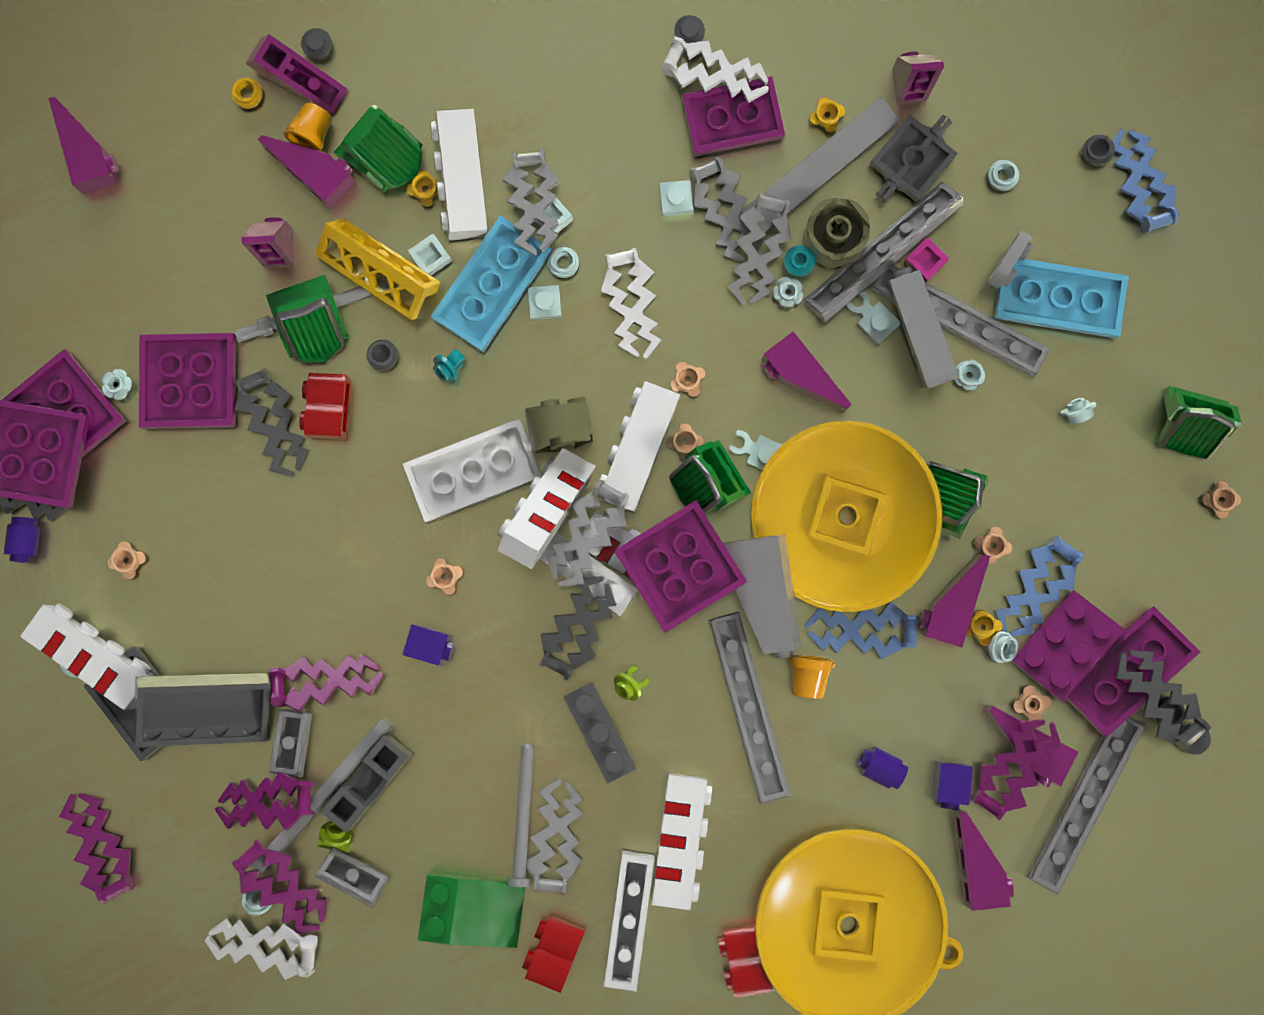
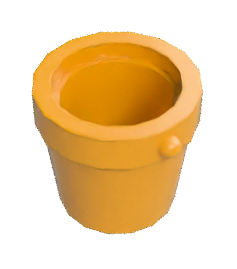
(309, 127)
(810, 675)

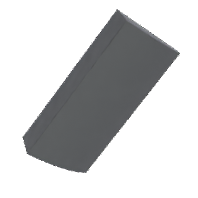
(201, 709)

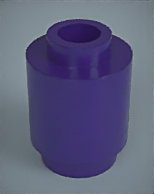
(22, 539)
(882, 768)

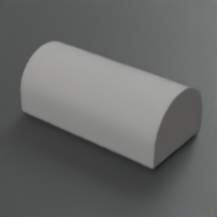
(290, 742)
(352, 877)

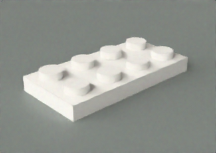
(472, 470)

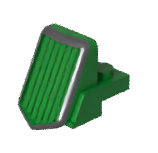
(308, 320)
(1196, 423)
(708, 478)
(960, 496)

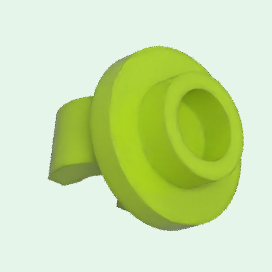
(627, 687)

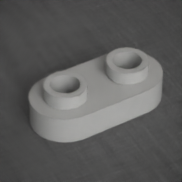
(1017, 250)

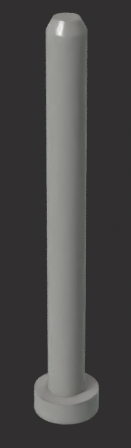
(523, 816)

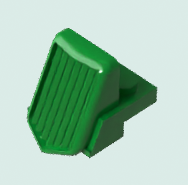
(381, 150)

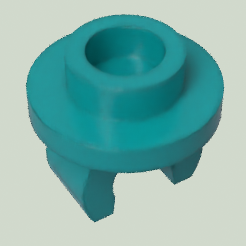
(799, 260)
(447, 367)

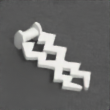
(725, 75)
(634, 314)
(251, 946)

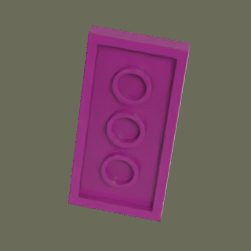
(1104, 698)

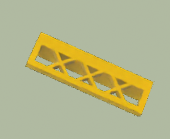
(379, 257)

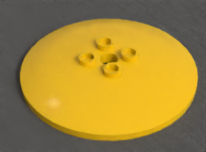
(894, 507)
(896, 935)

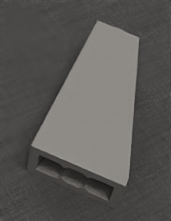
(922, 328)
(768, 592)

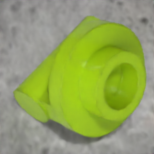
(333, 836)

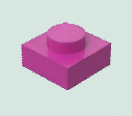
(927, 259)

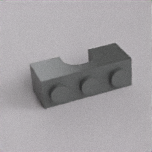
(600, 732)
(367, 783)

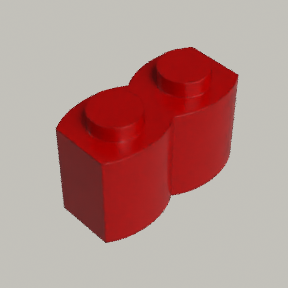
(326, 406)
(554, 952)
(746, 971)

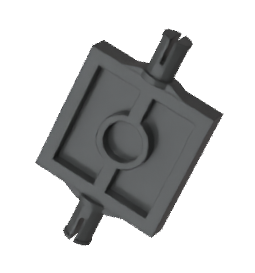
(913, 158)

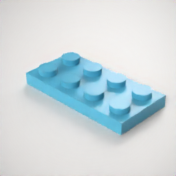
(489, 285)
(1064, 298)

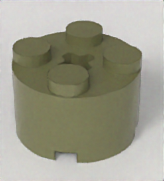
(837, 215)
(558, 425)

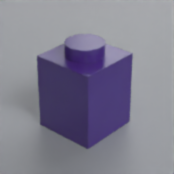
(428, 645)
(952, 784)

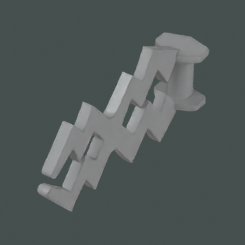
(532, 212)
(728, 222)
(755, 260)
(581, 544)
(560, 826)

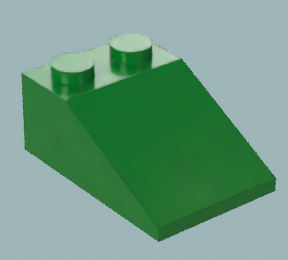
(470, 911)

